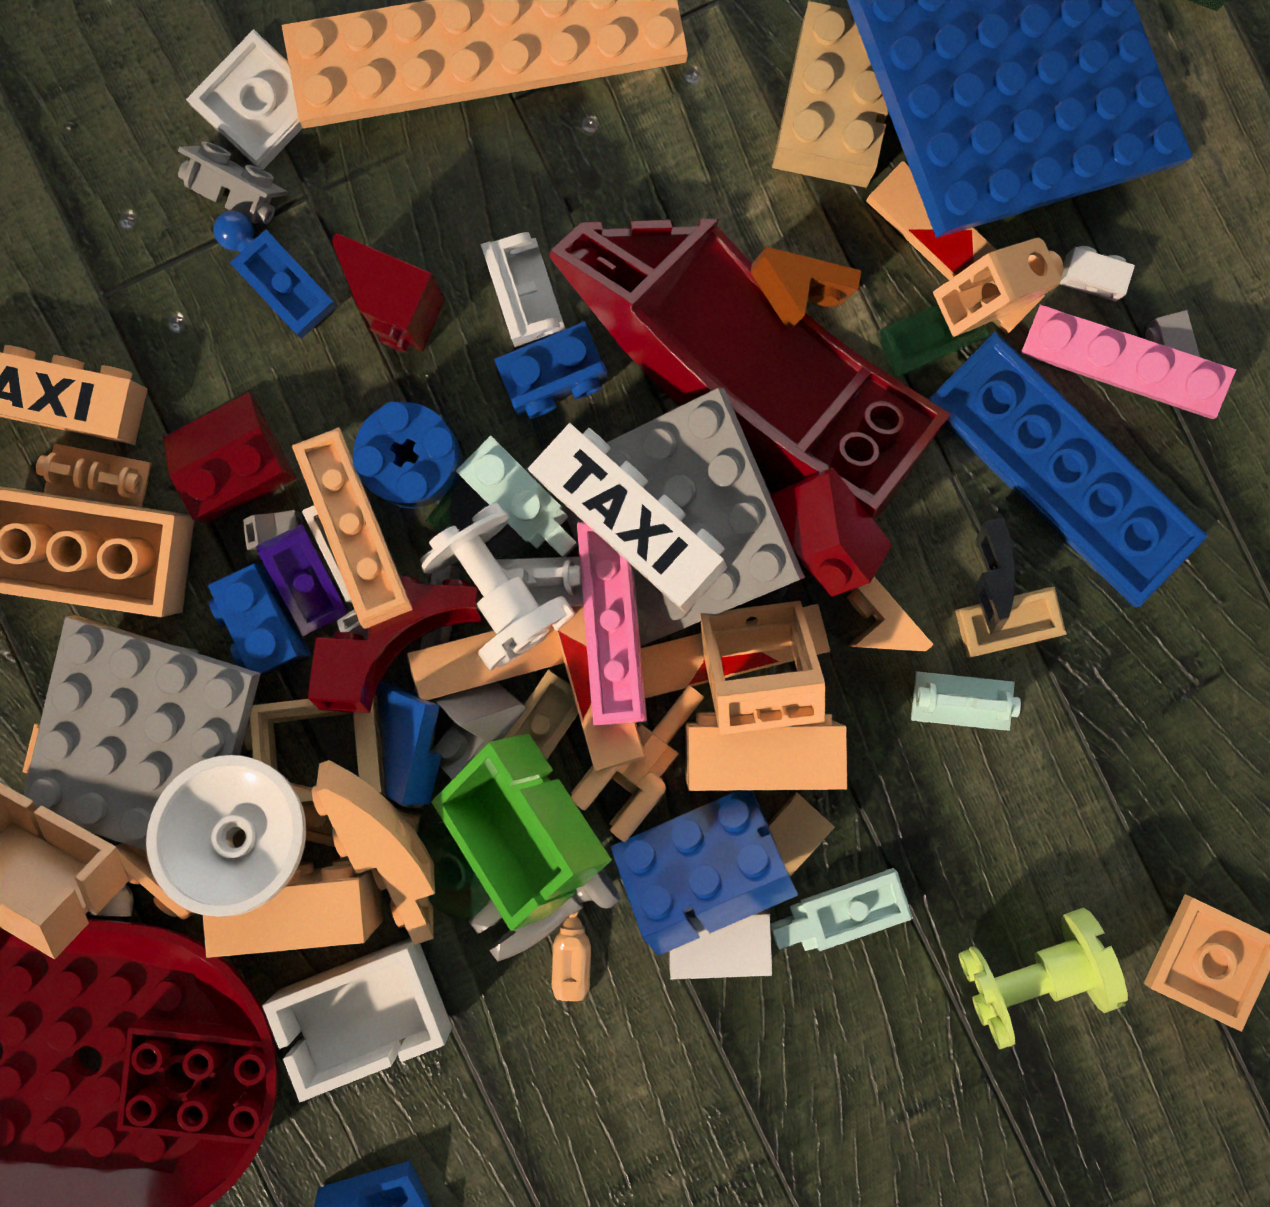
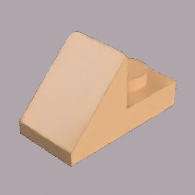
(892, 625)

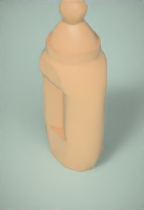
(571, 961)

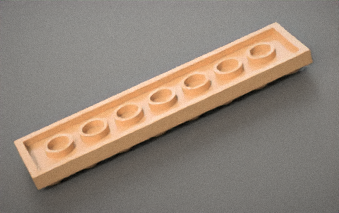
(469, 51)

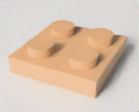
(1211, 963)

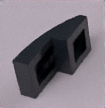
(996, 586)

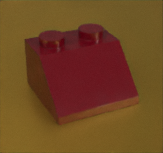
(390, 294)
(226, 460)

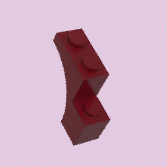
(350, 668)

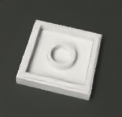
(251, 100)

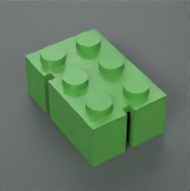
(520, 830)

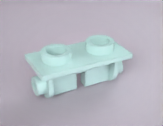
(964, 701)

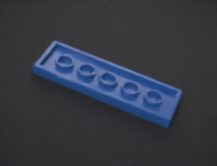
(1067, 470)

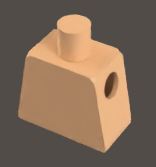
(1019, 271)

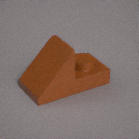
(792, 278)

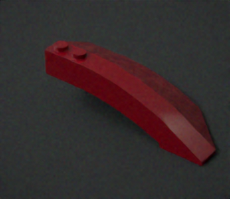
(701, 323)

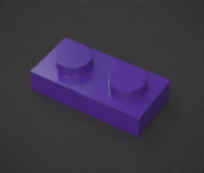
(301, 579)

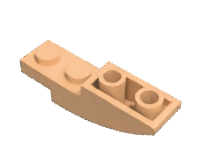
(381, 840)

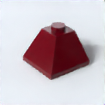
(831, 532)

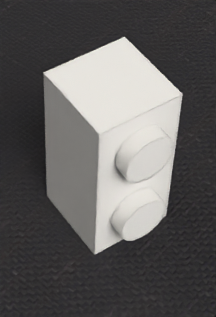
(1096, 273)

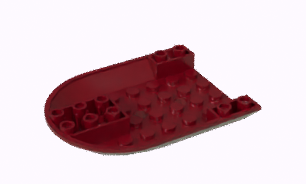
(136, 1124)

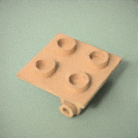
(94, 475)

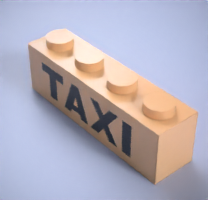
(68, 397)

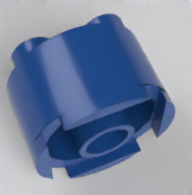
(407, 427)

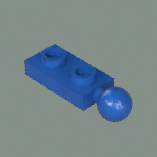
(273, 273)

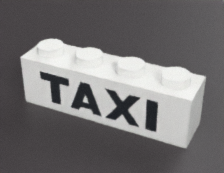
(629, 517)

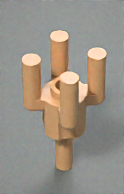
(644, 776)

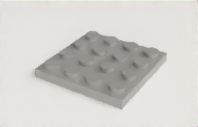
(710, 473)
(127, 722)

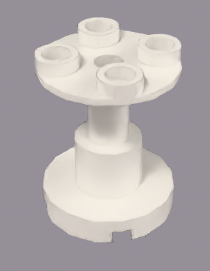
(505, 602)

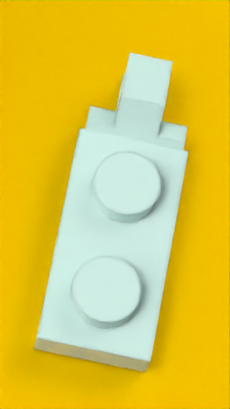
(530, 507)
(844, 913)

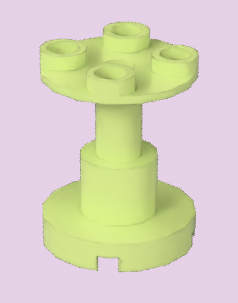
(1060, 970)

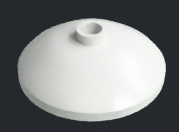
(194, 833)

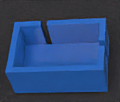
(705, 861)

